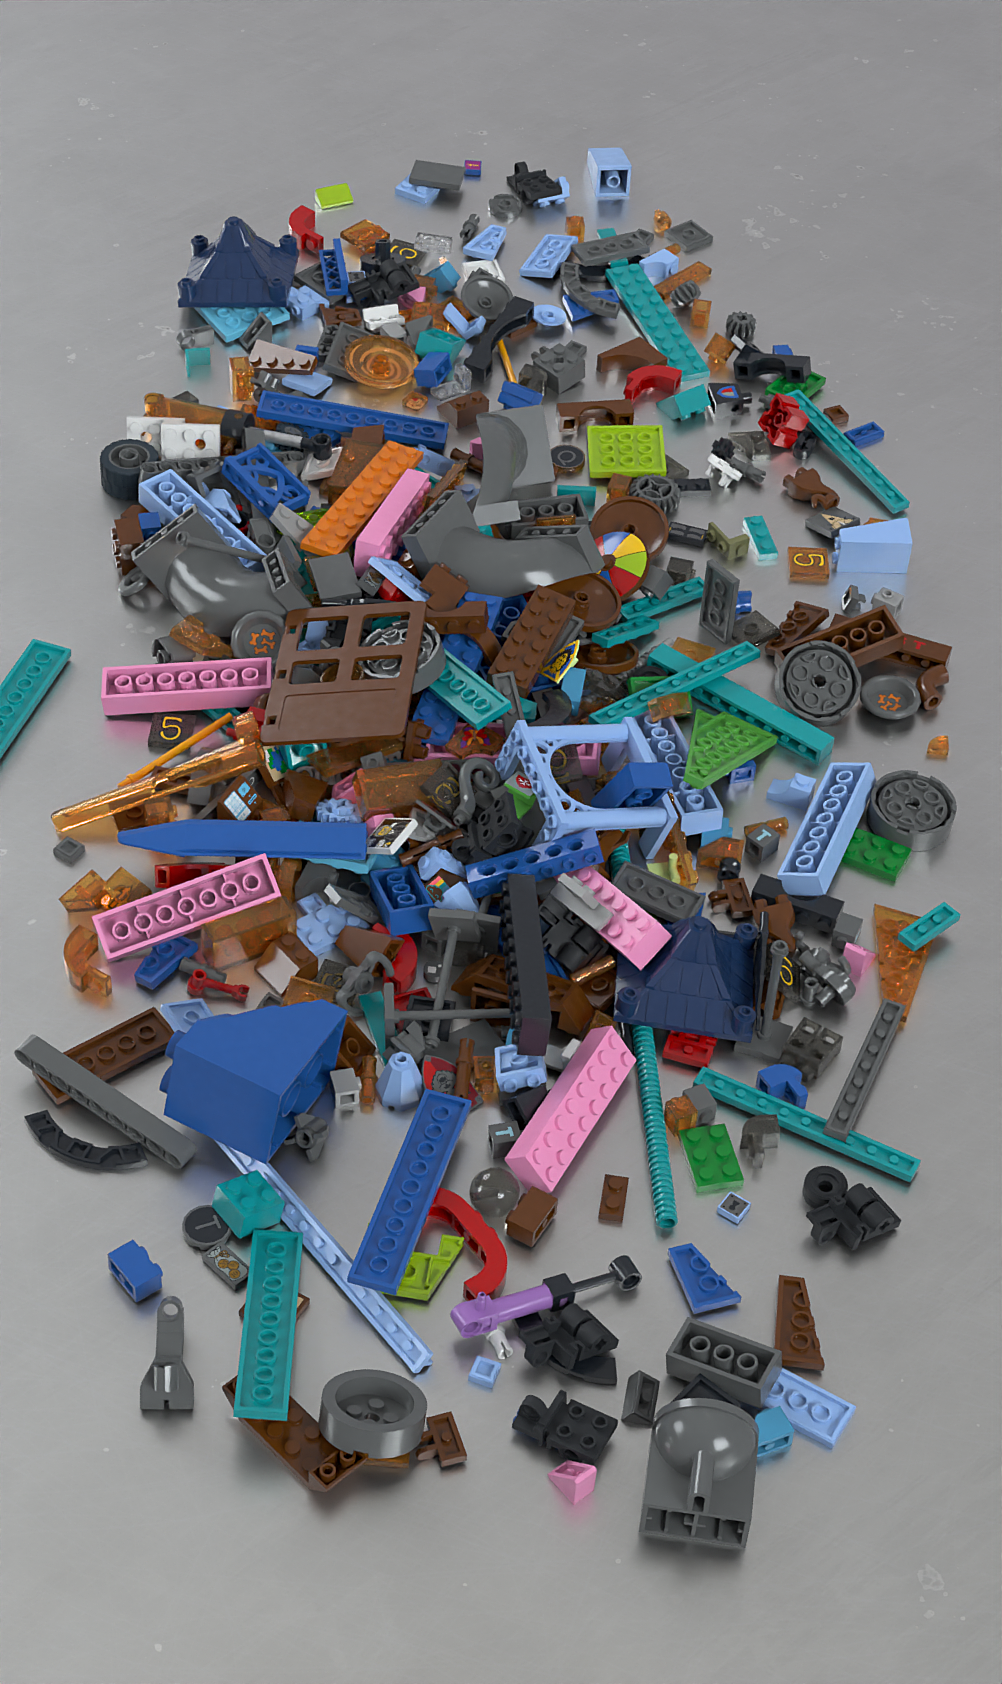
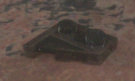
(752, 444)

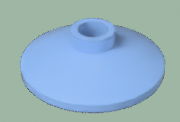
(549, 315)

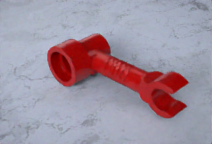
(198, 982)

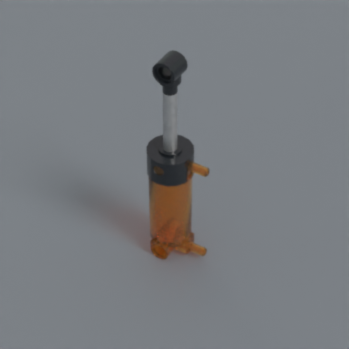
(231, 424)

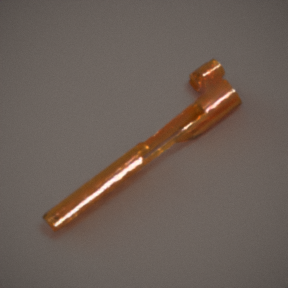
(221, 765)

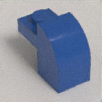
(783, 1081)

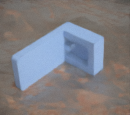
(559, 199)
(462, 326)
(434, 462)
(314, 634)
(437, 859)

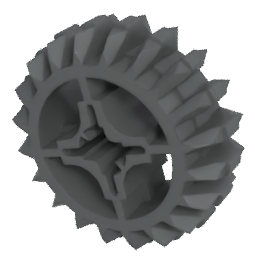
(658, 490)

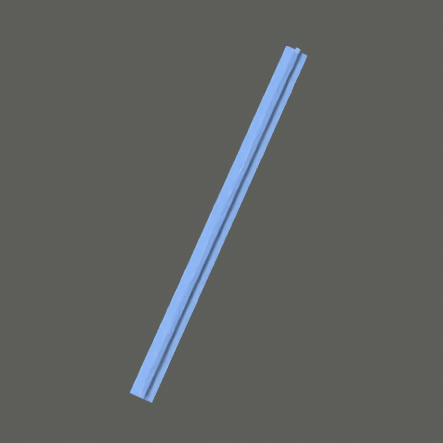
(338, 1264)

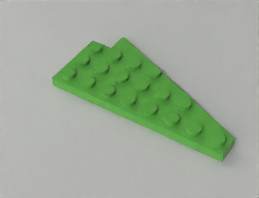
(720, 746)

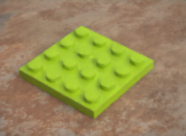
(626, 450)

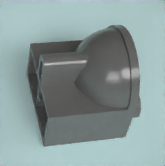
(701, 1472)

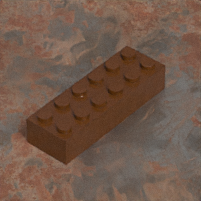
(863, 637)
(533, 638)

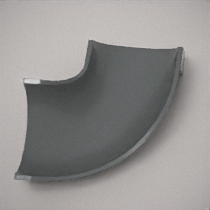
(513, 457)
(493, 564)
(213, 583)

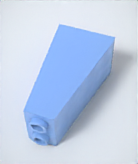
(609, 171)
(874, 548)

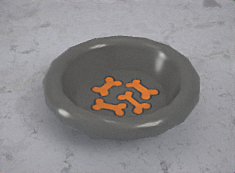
(258, 636)
(890, 697)

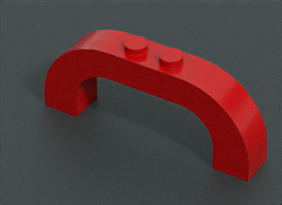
(479, 1238)

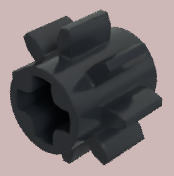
(723, 448)

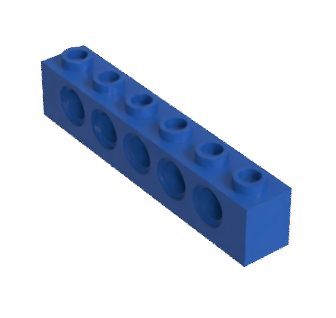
(539, 860)

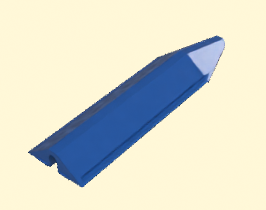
(252, 839)

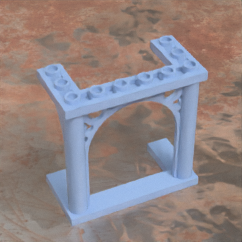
(623, 741)

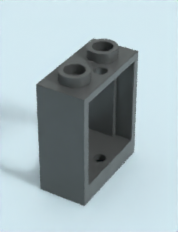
(199, 473)

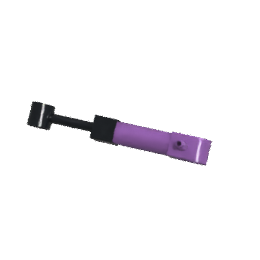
(555, 1294)

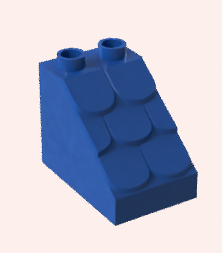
(252, 1073)

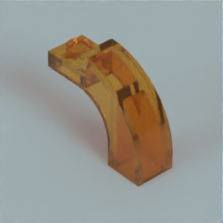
(77, 951)

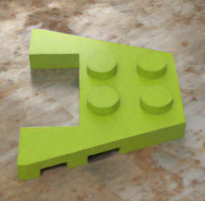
(427, 1270)

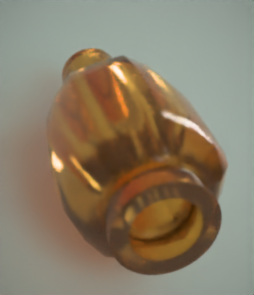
(662, 220)

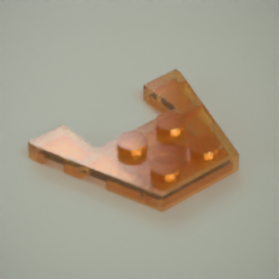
(192, 634)

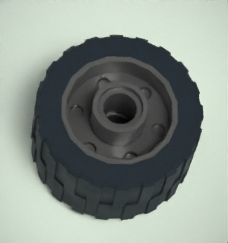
(121, 466)

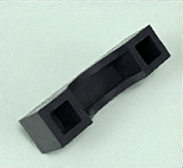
(751, 365)
(818, 913)

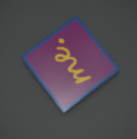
(473, 167)

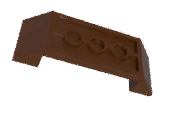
(563, 994)
(301, 1445)

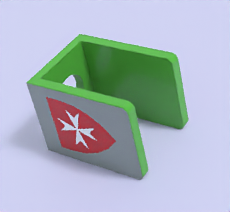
(522, 793)

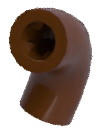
(927, 685)

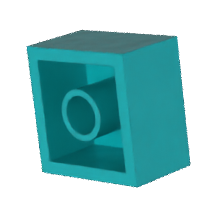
(248, 1203)

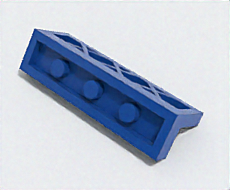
(338, 271)

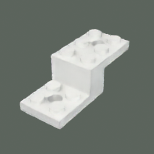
(176, 438)

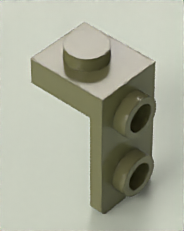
(728, 547)

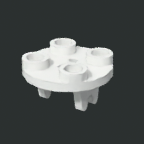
(719, 465)

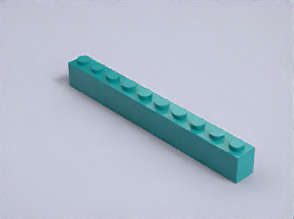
(738, 701)

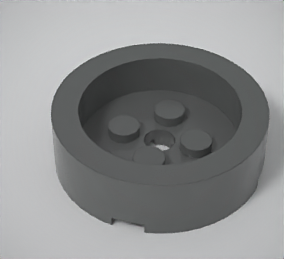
(430, 661)
(801, 696)
(904, 824)
(372, 1413)

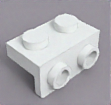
(381, 315)

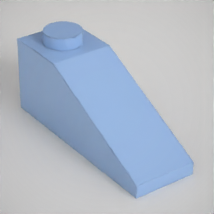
(222, 503)

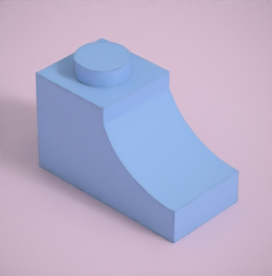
(660, 264)
(793, 792)

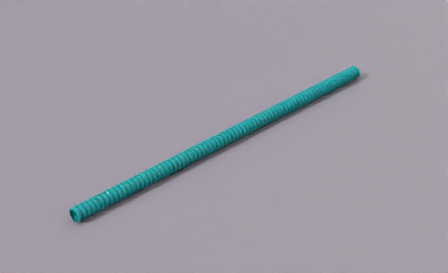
(651, 1103)

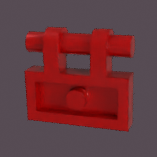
(689, 1048)

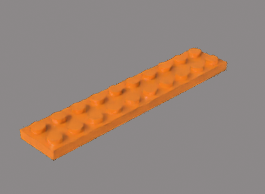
(360, 500)

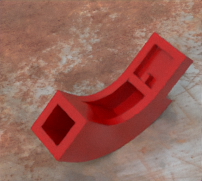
(300, 223)
(652, 378)
(177, 873)
(404, 964)

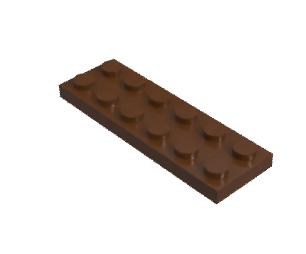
(117, 1048)

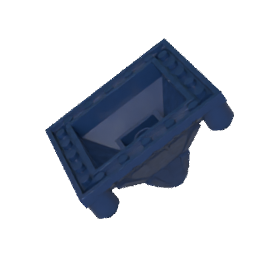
(239, 269)
(692, 983)

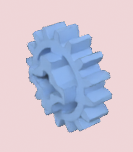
(338, 811)

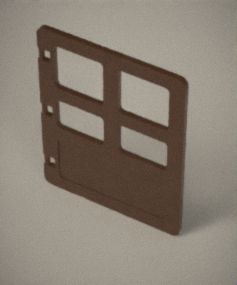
(345, 707)

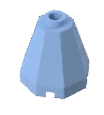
(458, 898)
(400, 1083)

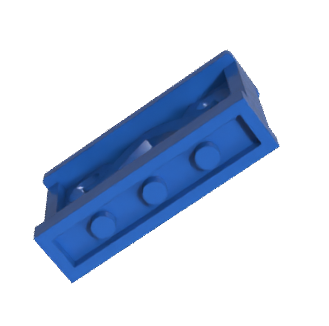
(266, 464)

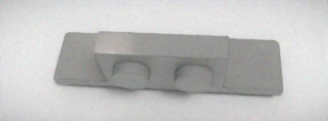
(581, 901)

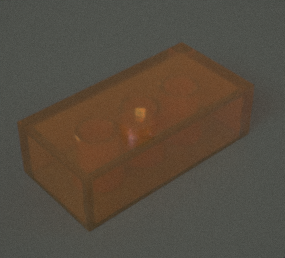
(351, 462)
(392, 788)
(246, 933)

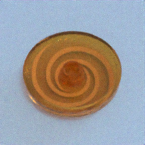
(380, 361)

